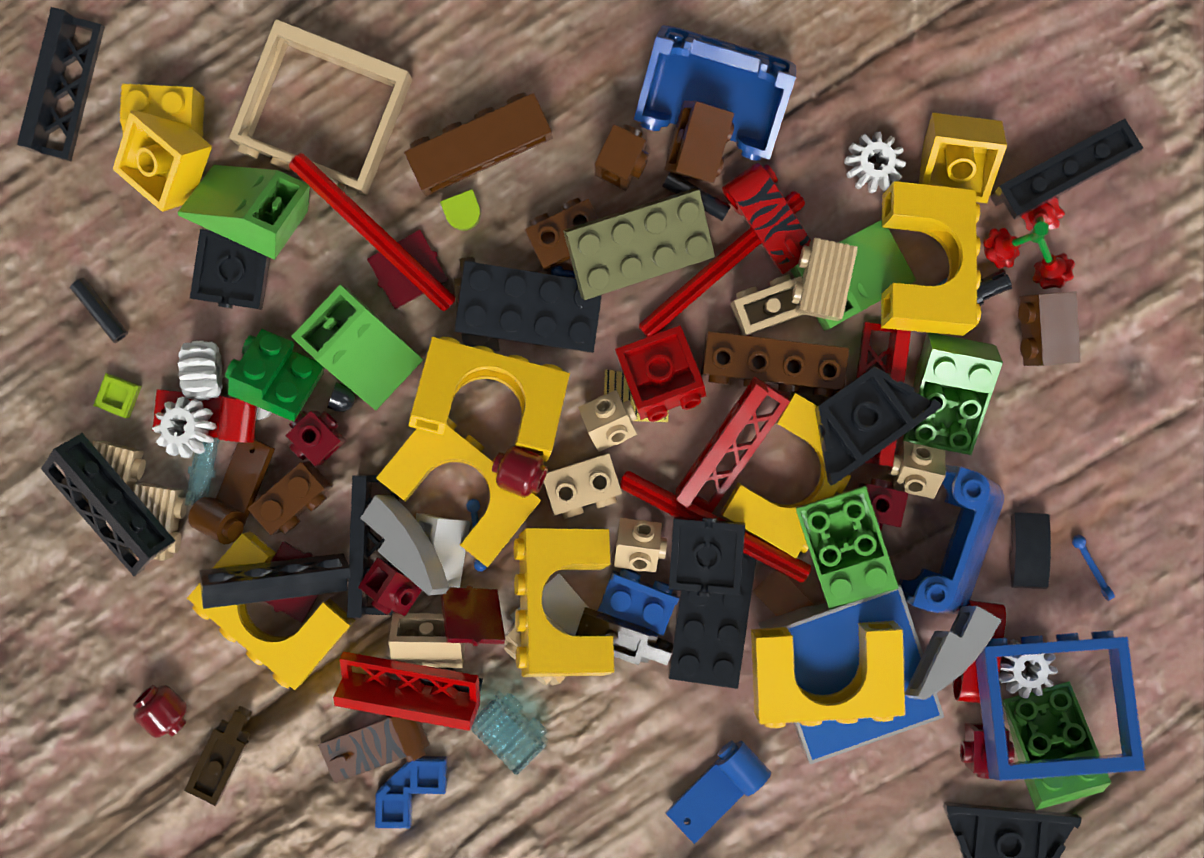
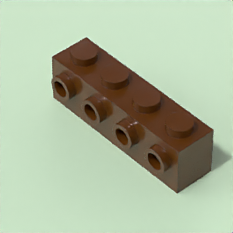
(479, 143)
(776, 362)

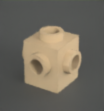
(608, 420)
(918, 469)
(639, 545)

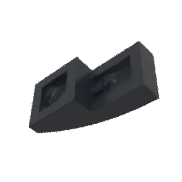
(1030, 551)

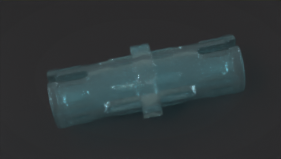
(201, 473)

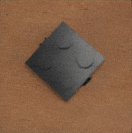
(228, 273)
(707, 556)

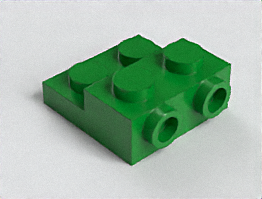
(273, 375)

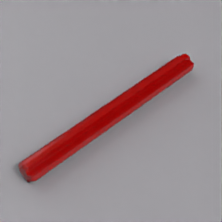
(372, 231)
(708, 275)
(753, 545)

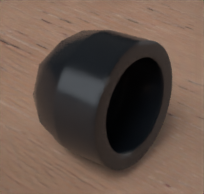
(341, 398)

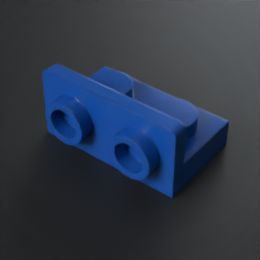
(638, 601)

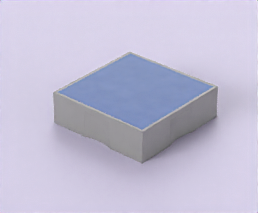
(829, 659)

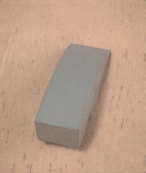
(406, 544)
(952, 651)

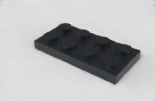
(525, 308)
(712, 634)

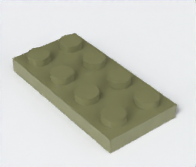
(639, 243)

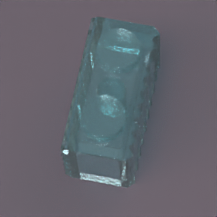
(509, 731)

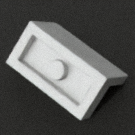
(446, 538)

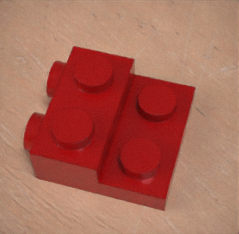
(661, 374)

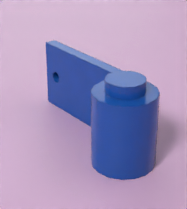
(718, 789)

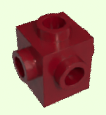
(327, 439)
(890, 502)
(395, 593)
(974, 751)

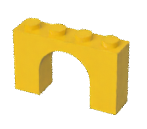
(951, 219)
(453, 365)
(429, 450)
(776, 521)
(543, 647)
(291, 656)
(873, 692)

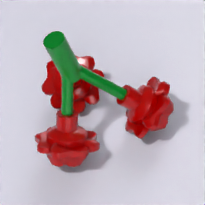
(1003, 248)

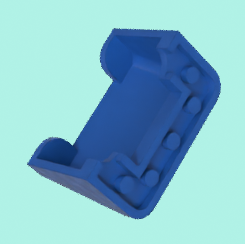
(719, 75)
(980, 509)

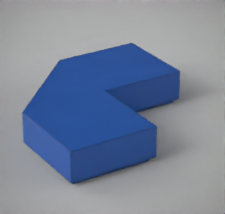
(394, 797)

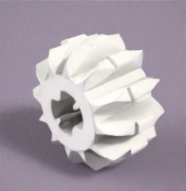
(865, 170)
(200, 370)
(195, 429)
(1033, 679)

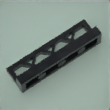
(48, 80)
(1068, 169)
(108, 501)
(359, 546)
(273, 580)

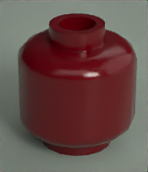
(519, 471)
(160, 711)

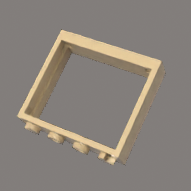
(279, 39)

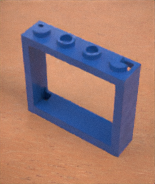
(1125, 700)

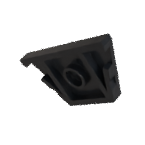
(866, 420)
(1009, 831)

